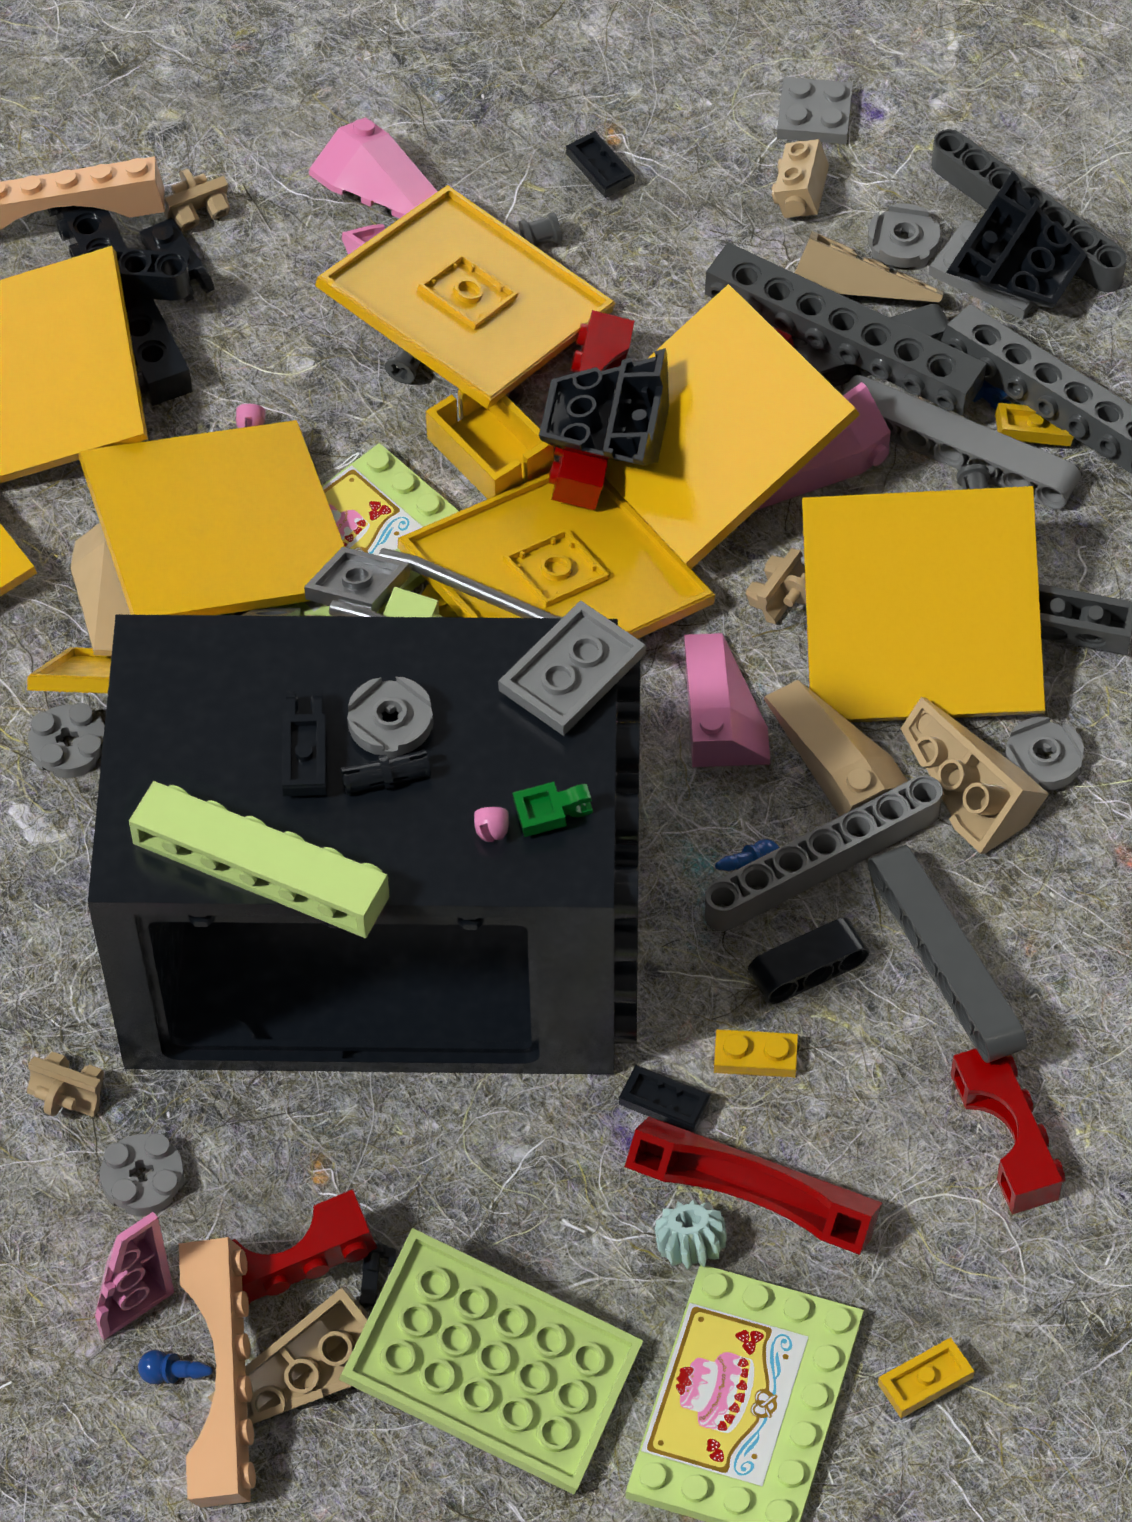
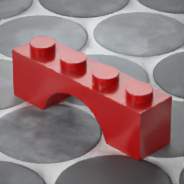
(1028, 1171)
(334, 1237)

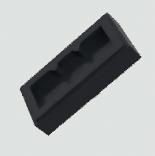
(600, 164)
(664, 1099)

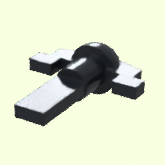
(371, 1269)

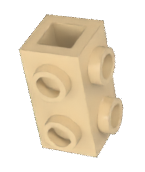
(800, 178)

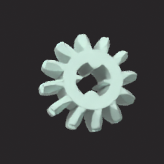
(690, 1233)

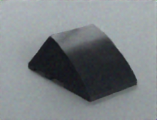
(1019, 249)
(610, 411)

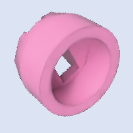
(250, 415)
(491, 823)

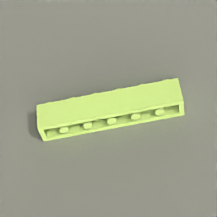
(260, 858)

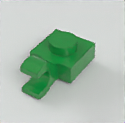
(545, 808)

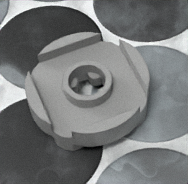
(899, 252)
(64, 721)
(394, 737)
(1061, 740)
(136, 1152)

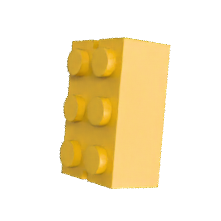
(489, 446)

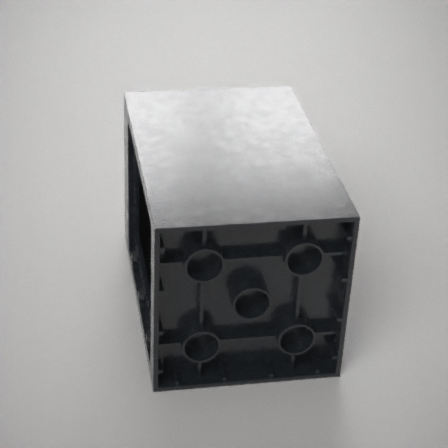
(485, 948)

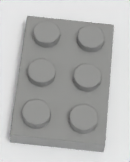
(945, 258)
(571, 667)

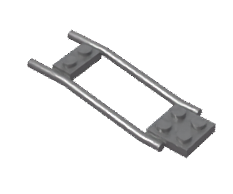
(362, 583)

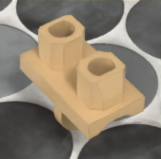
(194, 194)
(783, 586)
(64, 1087)

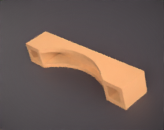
(122, 187)
(219, 1459)

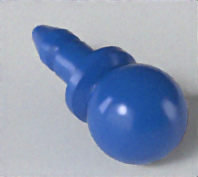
(749, 854)
(158, 1367)

